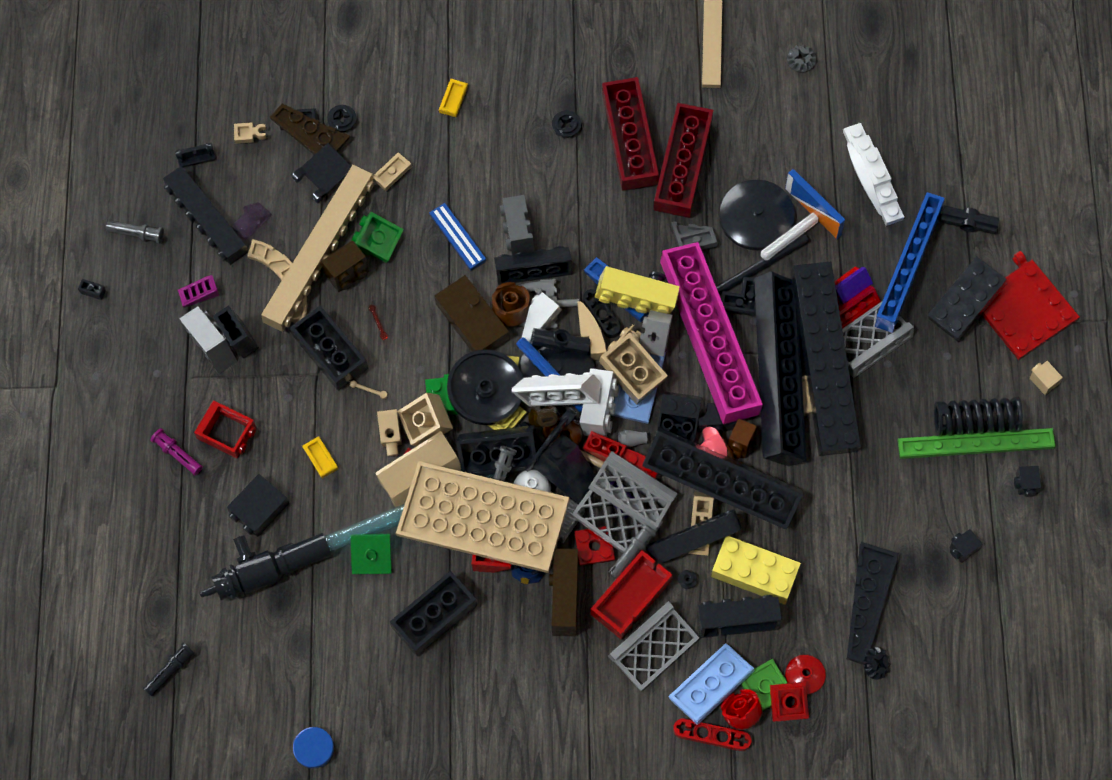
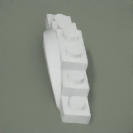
(873, 174)

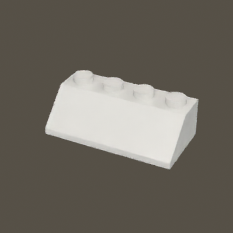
(558, 390)

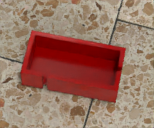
(631, 594)

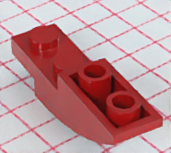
(602, 446)

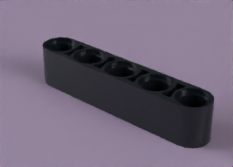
(694, 537)

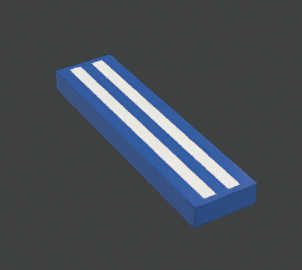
(457, 236)

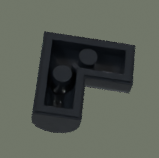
(741, 303)

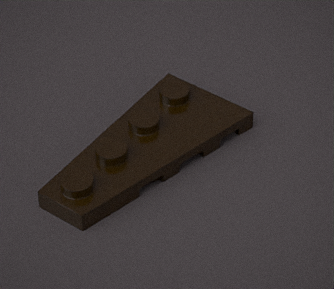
(308, 130)

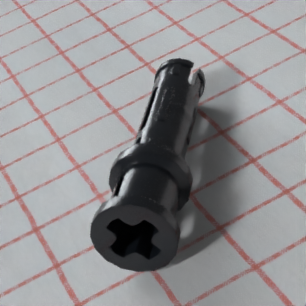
(175, 662)

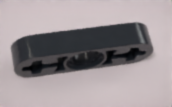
(602, 306)

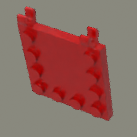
(1028, 309)

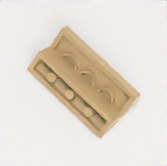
(398, 475)

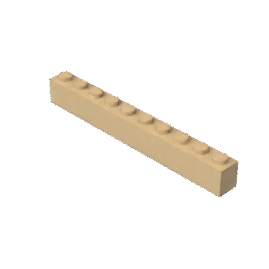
(317, 247)

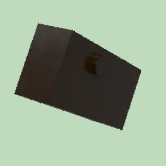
(471, 316)
(564, 592)

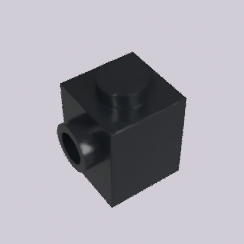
(1027, 481)
(964, 545)

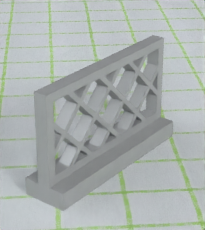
(882, 346)
(639, 482)
(601, 533)
(639, 636)

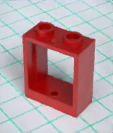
(210, 419)

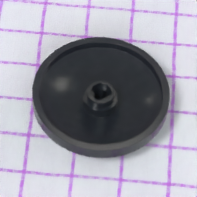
(756, 214)
(563, 363)
(482, 387)

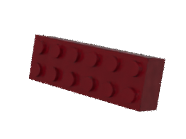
(630, 134)
(683, 160)

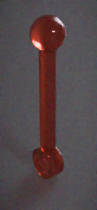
(383, 335)

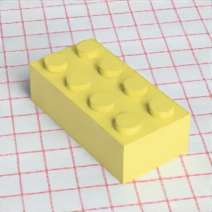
(636, 291)
(755, 569)

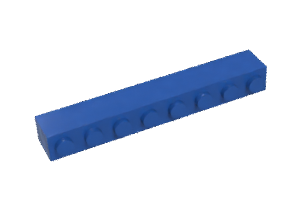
(909, 262)

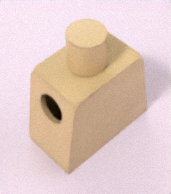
(389, 424)

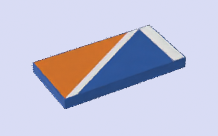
(814, 203)

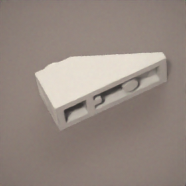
(540, 314)

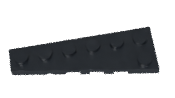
(871, 587)

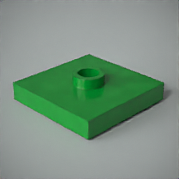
(371, 553)

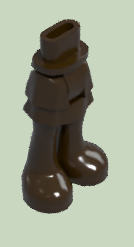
(545, 416)

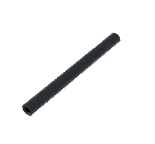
(761, 264)

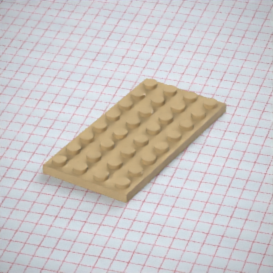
(483, 516)

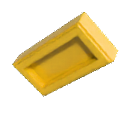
(453, 98)
(320, 457)

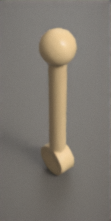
(383, 394)

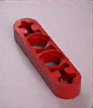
(711, 739)

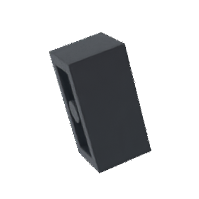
(91, 289)

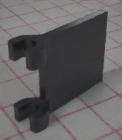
(324, 171)

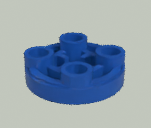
(313, 747)

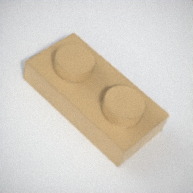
(392, 171)

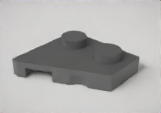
(692, 233)

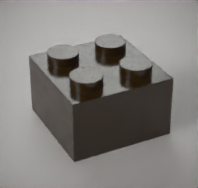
(345, 266)

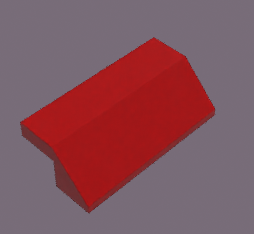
(858, 304)

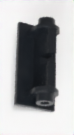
(195, 155)

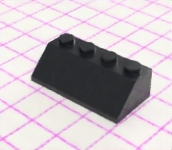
(533, 265)
(482, 449)

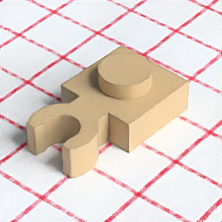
(246, 132)

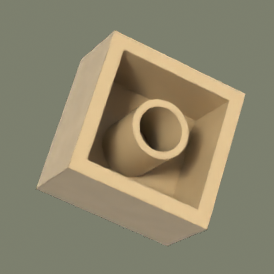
(424, 418)

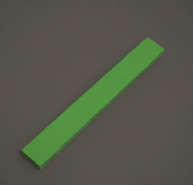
(976, 443)

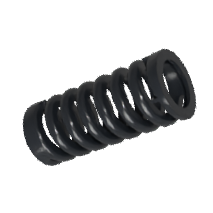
(942, 409)

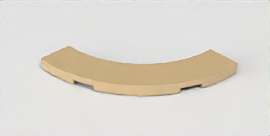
(279, 264)

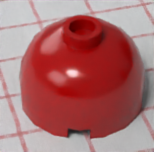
(742, 710)

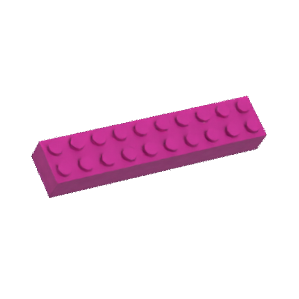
(711, 333)

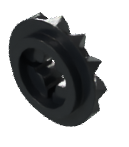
(334, 116)
(566, 116)
(870, 664)

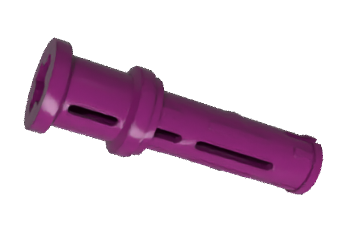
(170, 445)

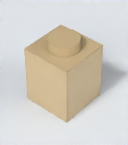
(1045, 377)

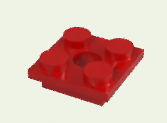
(588, 556)
(780, 693)

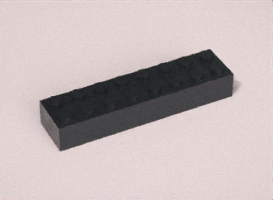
(722, 478)

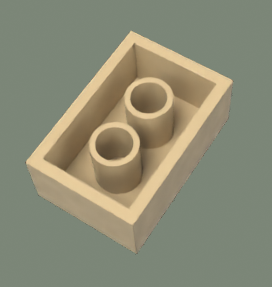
(633, 368)

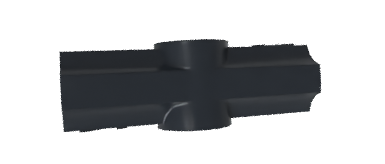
(969, 219)
(560, 341)

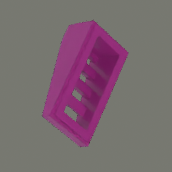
(202, 283)

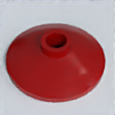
(813, 665)

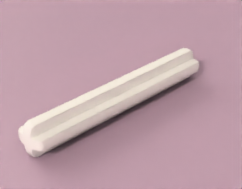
(789, 236)

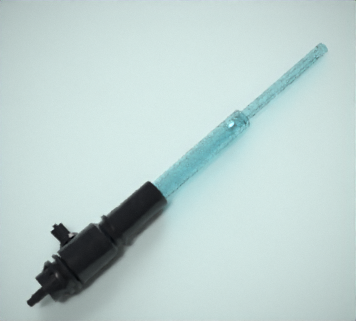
(268, 567)

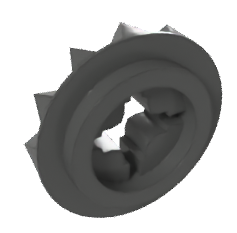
(797, 64)

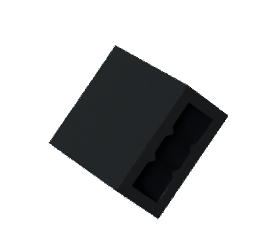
(235, 331)
(257, 505)

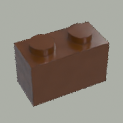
(741, 438)

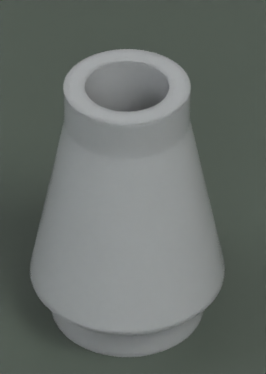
(632, 438)

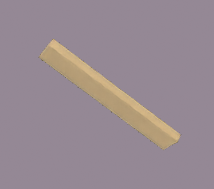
(712, 44)

